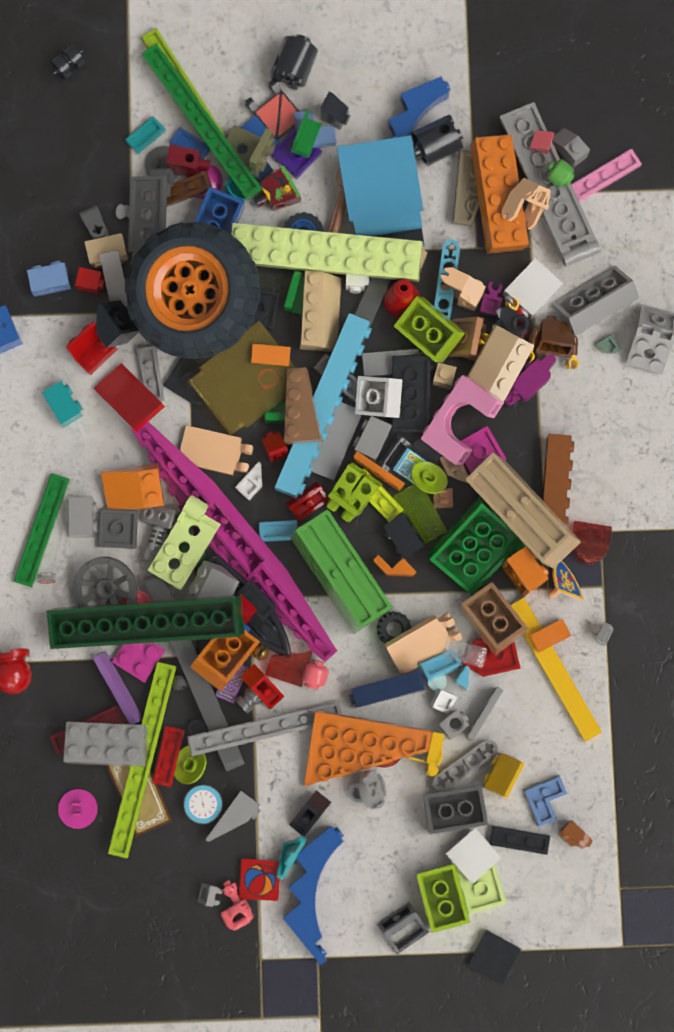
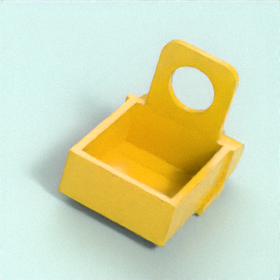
(434, 755)

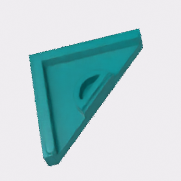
(288, 855)

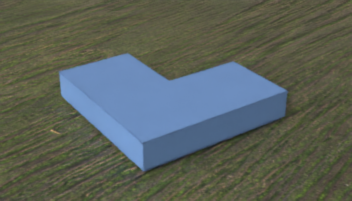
(326, 134)
(540, 797)

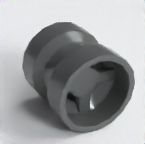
(248, 700)

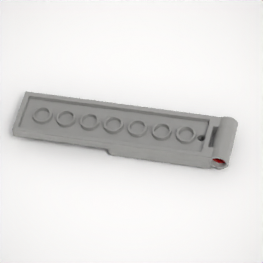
(564, 215)

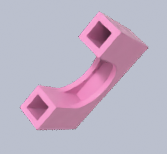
(439, 432)

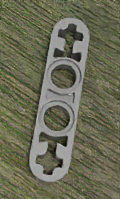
(463, 763)

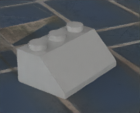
(212, 581)

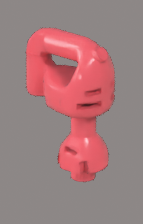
(239, 906)

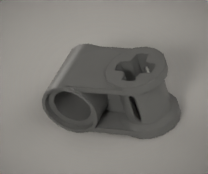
(94, 222)

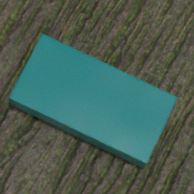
(145, 135)

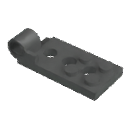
(160, 185)

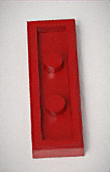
(168, 756)

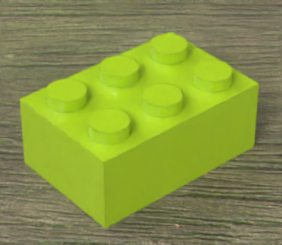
(429, 329)
(442, 898)

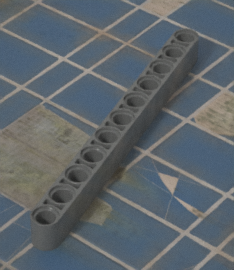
(200, 687)

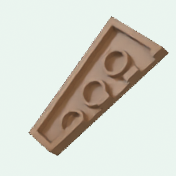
(300, 412)

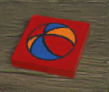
(259, 880)

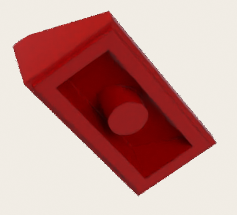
(309, 501)

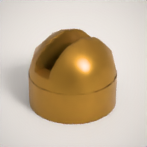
(264, 655)

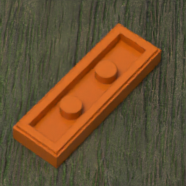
(378, 471)

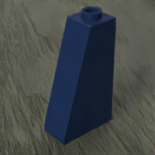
(387, 689)

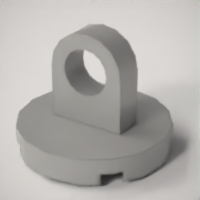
(371, 790)

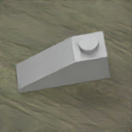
(238, 813)

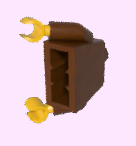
(554, 339)

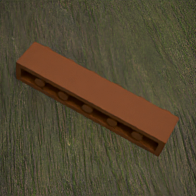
(557, 473)

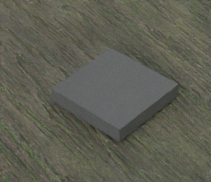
(118, 528)

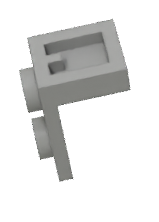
(160, 517)

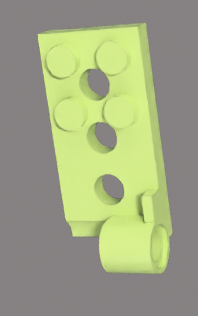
(191, 515)

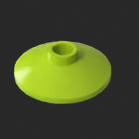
(429, 477)
(189, 767)

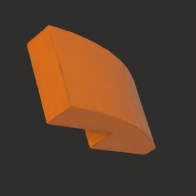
(550, 635)

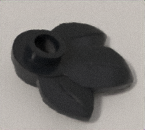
(508, 321)

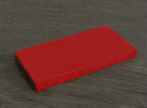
(129, 397)

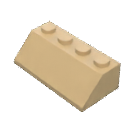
(320, 311)
(500, 361)

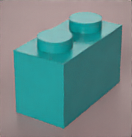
(62, 403)

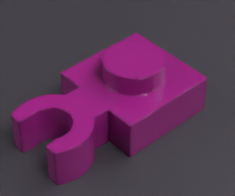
(491, 302)

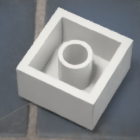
(378, 396)

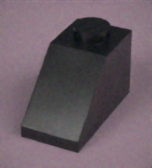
(334, 111)
(310, 813)

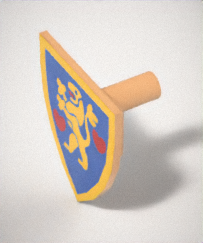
(565, 583)

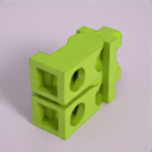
(348, 497)

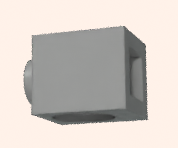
(445, 724)

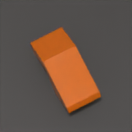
(400, 569)

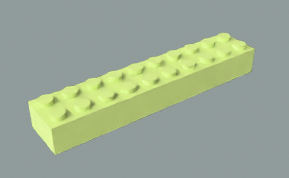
(331, 252)

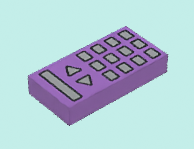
(231, 690)

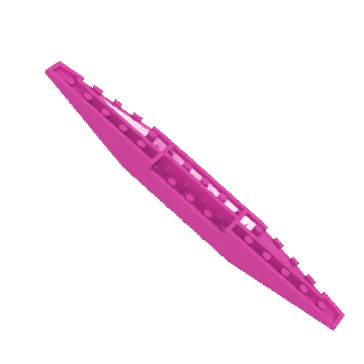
(237, 540)

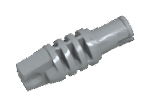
(156, 540)

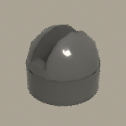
(180, 682)

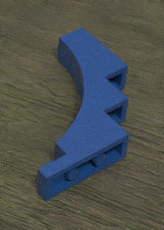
(417, 104)
(303, 917)

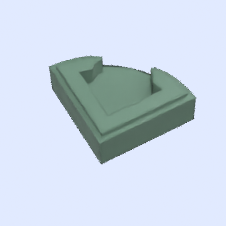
(608, 345)

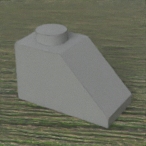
(570, 147)

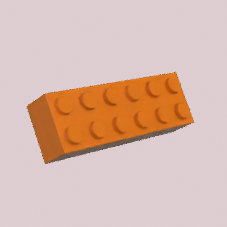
(495, 179)

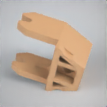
(533, 193)
(467, 289)

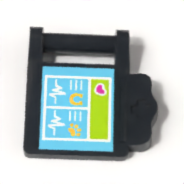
(409, 457)

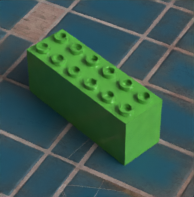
(340, 571)

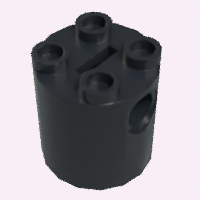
(294, 61)
(437, 140)

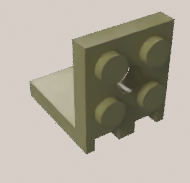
(258, 148)

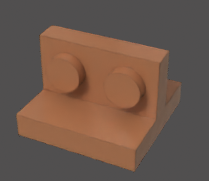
(469, 345)

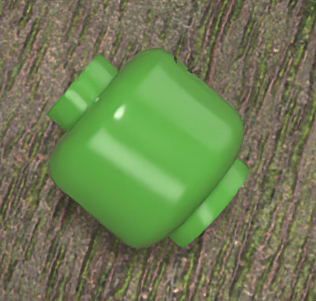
(560, 173)

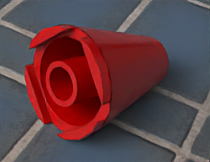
(399, 297)

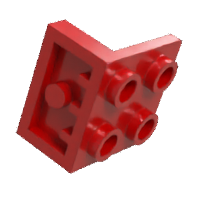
(88, 349)

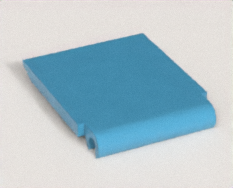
(381, 186)

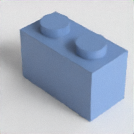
(48, 278)

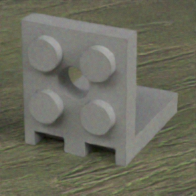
(653, 332)

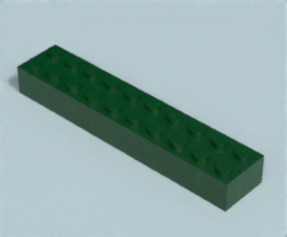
(145, 622)

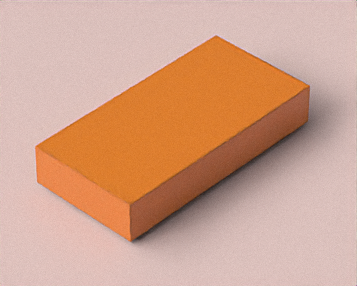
(270, 355)

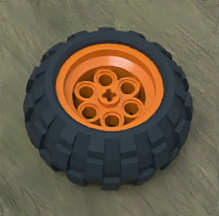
(230, 275)

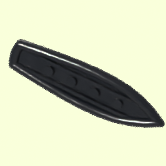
(268, 632)

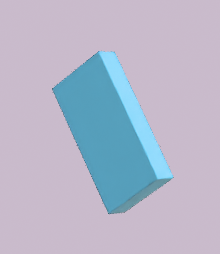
(277, 530)
(437, 667)

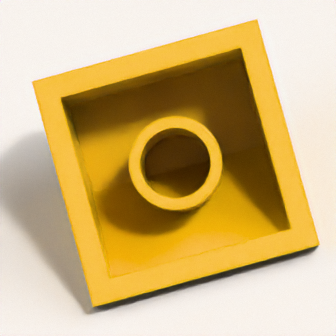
(503, 775)

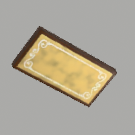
(153, 807)

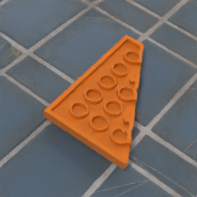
(351, 744)

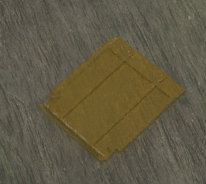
(239, 389)

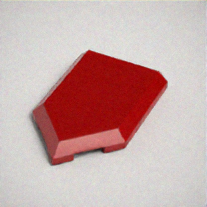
(493, 664)

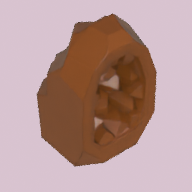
(574, 835)

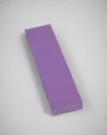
(118, 688)

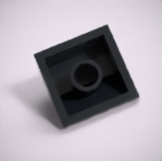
(114, 324)

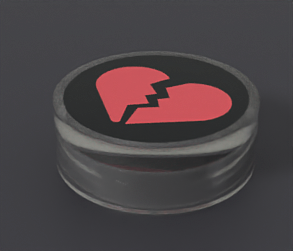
(46, 578)

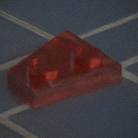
(288, 667)

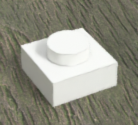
(443, 701)

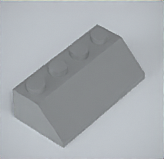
(596, 300)

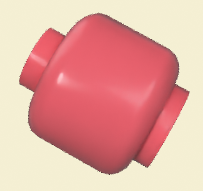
(315, 674)

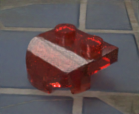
(594, 541)

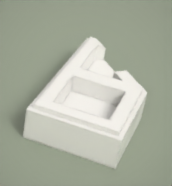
(251, 482)

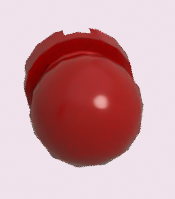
(15, 671)

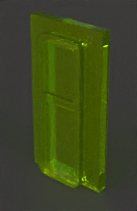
(421, 512)

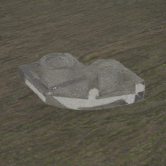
(464, 652)

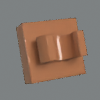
(443, 499)

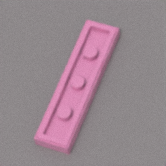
(606, 175)

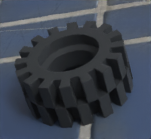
(391, 617)

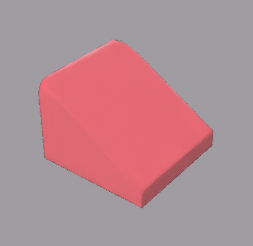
(542, 141)

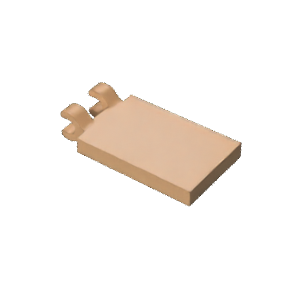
(215, 450)
(421, 642)

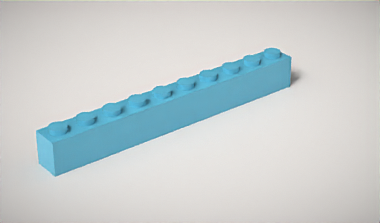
(326, 399)

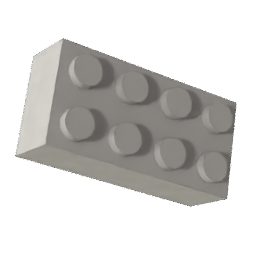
(106, 744)

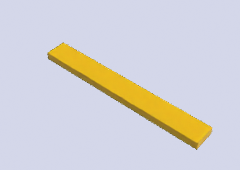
(558, 676)

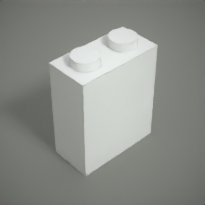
(533, 288)

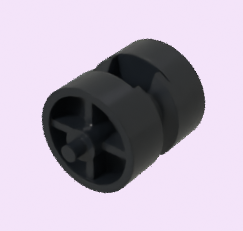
(67, 62)

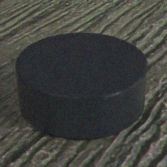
(196, 727)

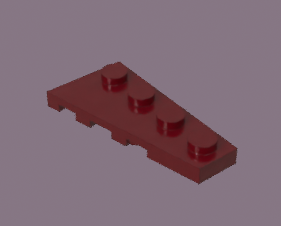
(111, 716)

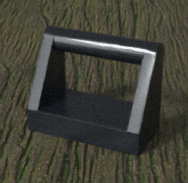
(398, 921)

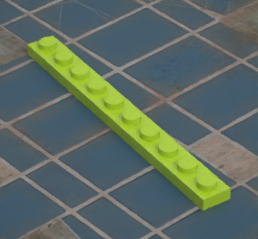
(138, 776)

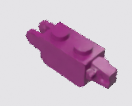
(531, 380)

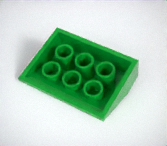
(474, 546)

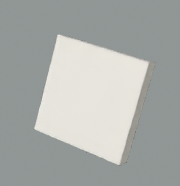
(473, 855)

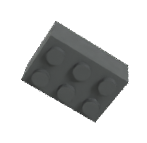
(455, 810)

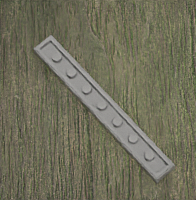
(257, 729)

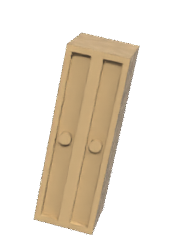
(523, 510)

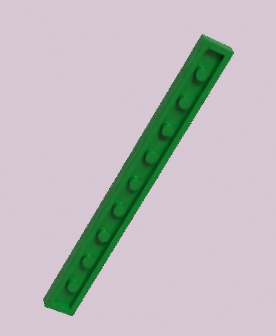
(201, 121)

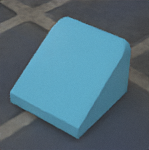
(463, 678)

